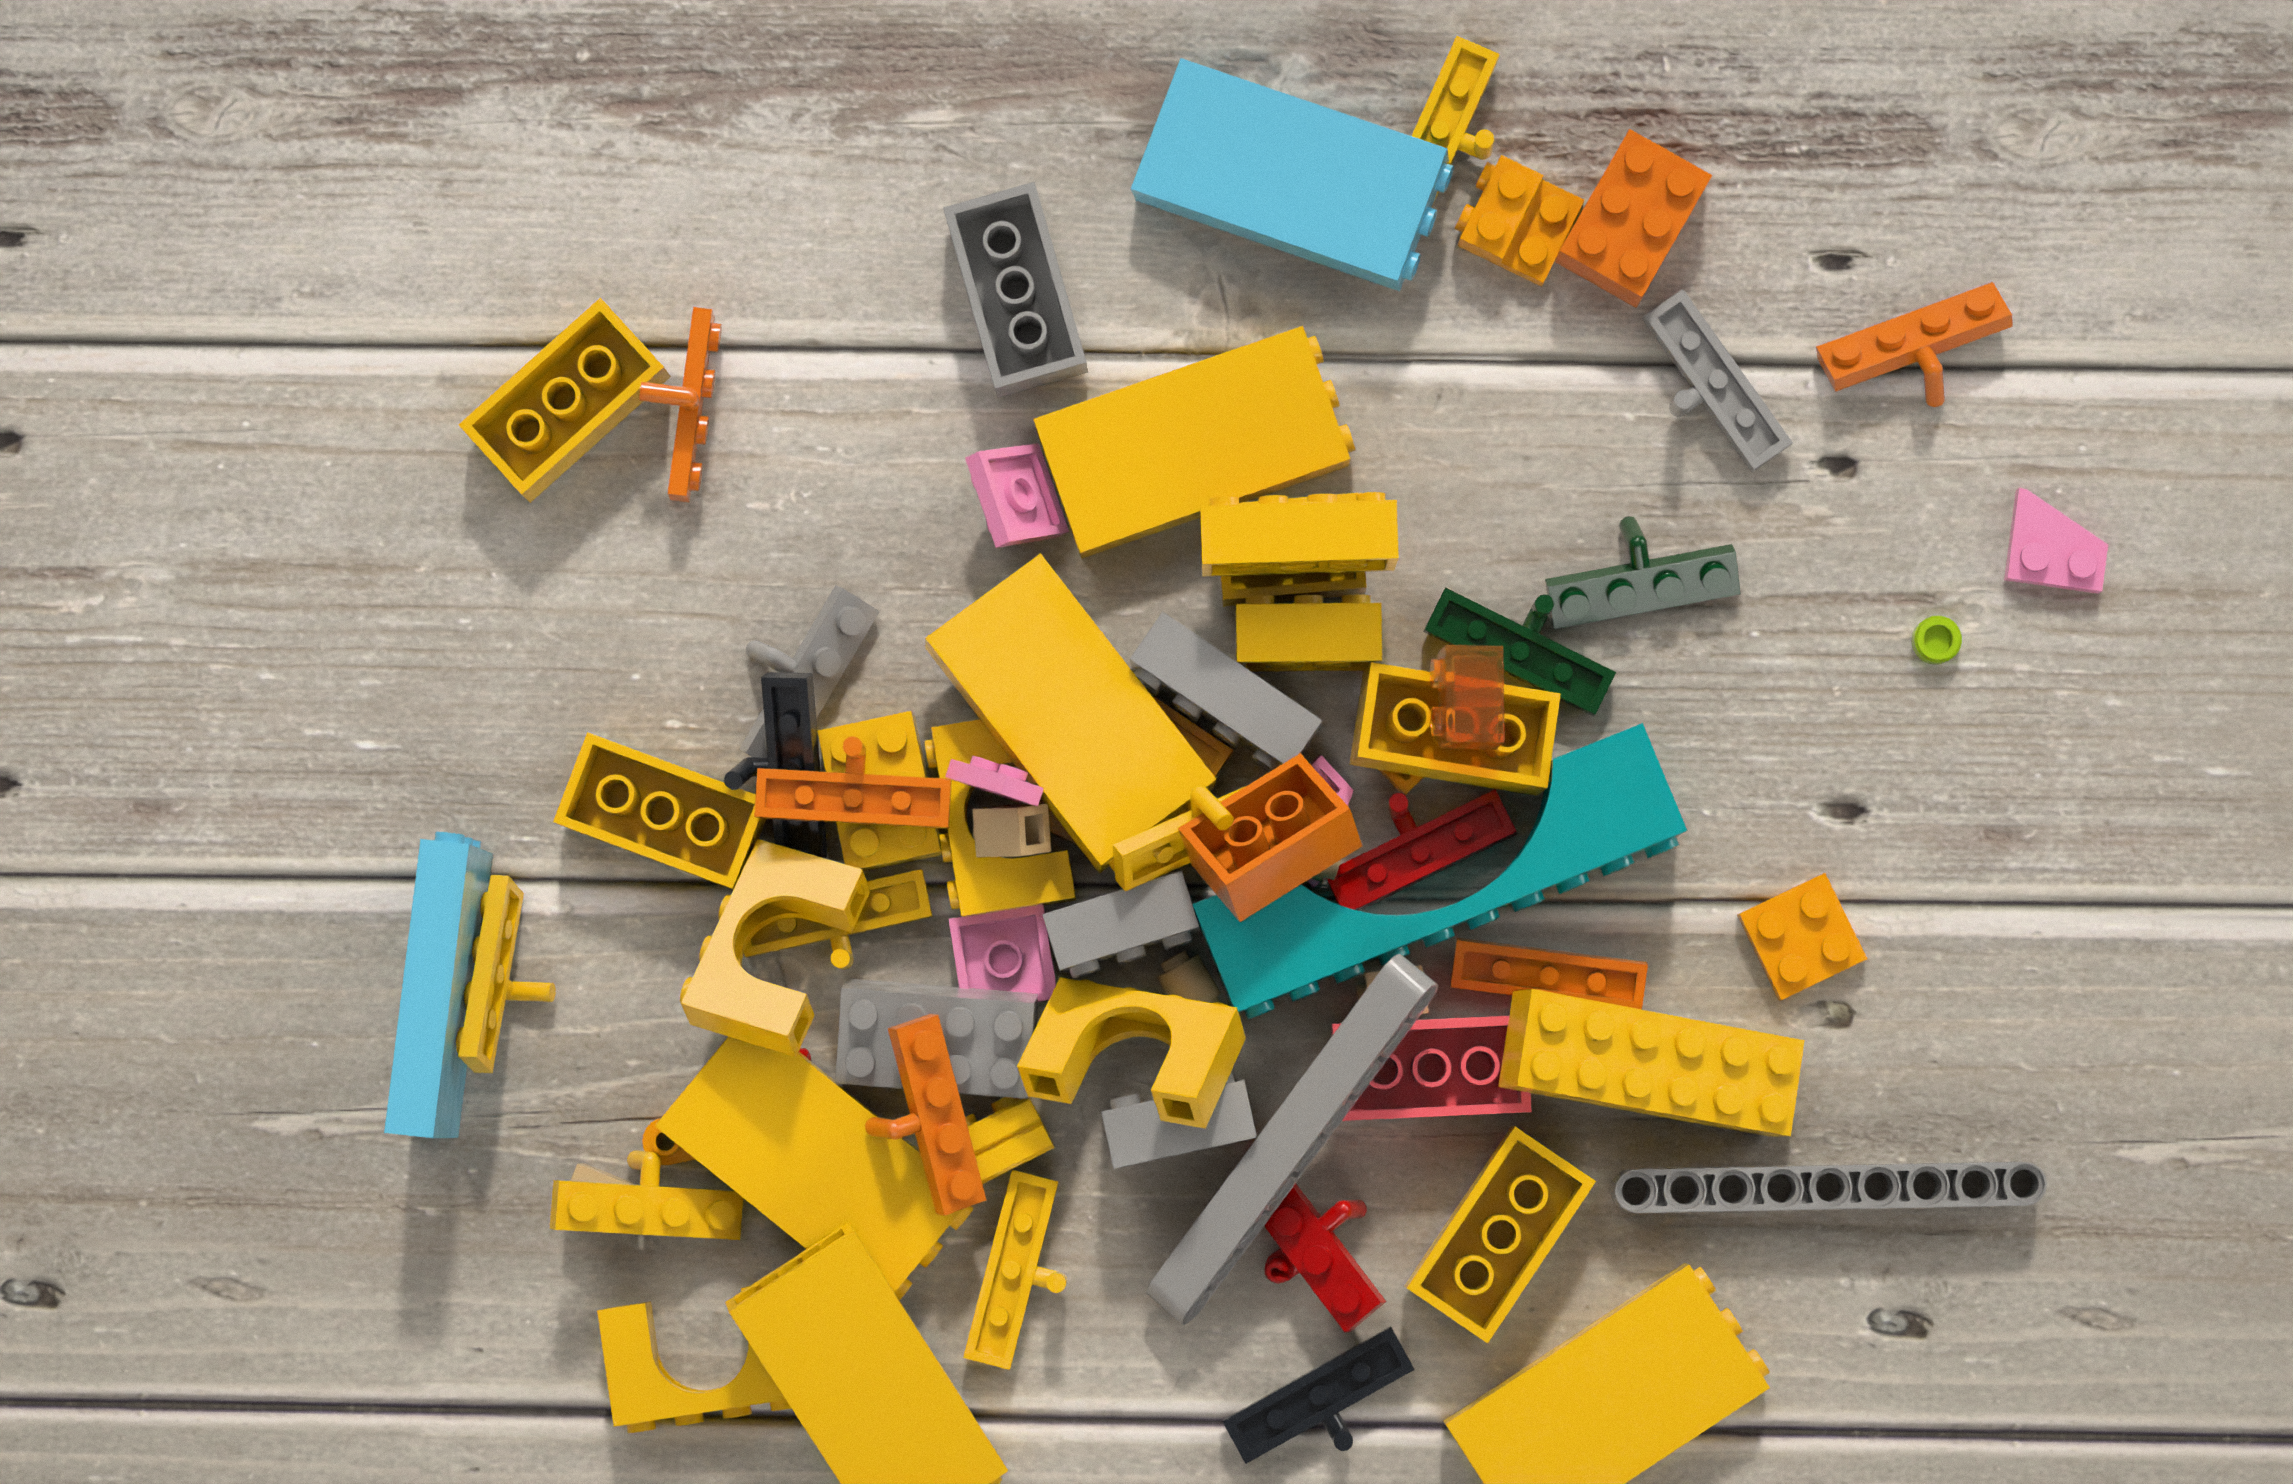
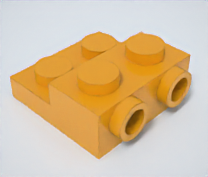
(1518, 220)

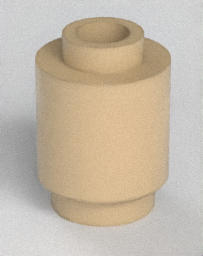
(1188, 978)

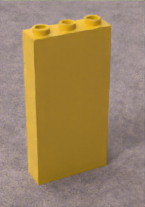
(1192, 435)
(1068, 711)
(804, 1159)
(861, 1371)
(1615, 1391)

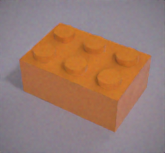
(1633, 218)
(1280, 837)

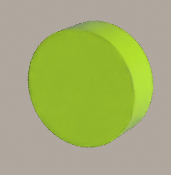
(1936, 640)

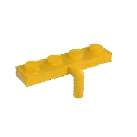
(1456, 100)
(1161, 847)
(890, 903)
(490, 980)
(646, 1207)
(1013, 1270)

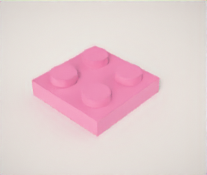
(1016, 495)
(1004, 952)

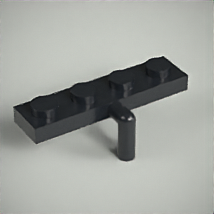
(790, 746)
(1319, 1397)

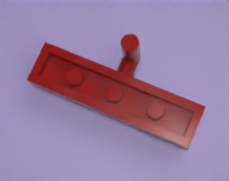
(1420, 849)
(1323, 1258)

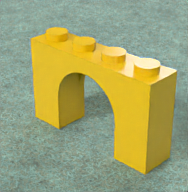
(989, 883)
(771, 887)
(1091, 1016)
(646, 1392)

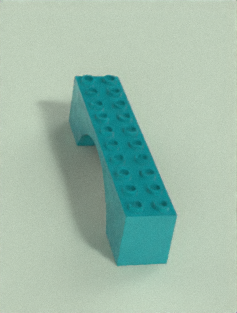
(1592, 816)

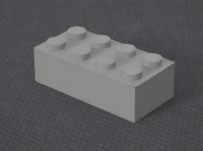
(1016, 289)
(1223, 693)
(980, 1028)

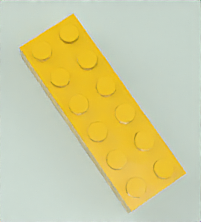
(1651, 1063)

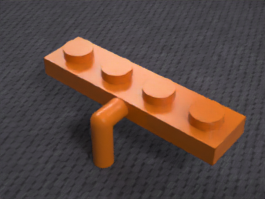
(1916, 338)
(697, 385)
(853, 795)
(1512, 968)
(934, 1115)

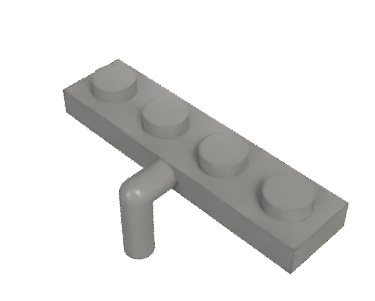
(1715, 381)
(823, 652)

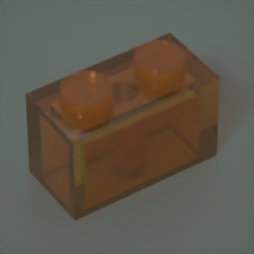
(1468, 697)

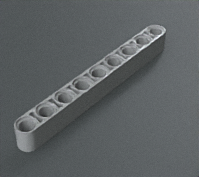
(1292, 1138)
(1851, 1191)

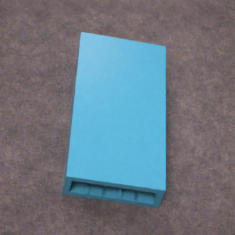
(1292, 175)
(439, 963)

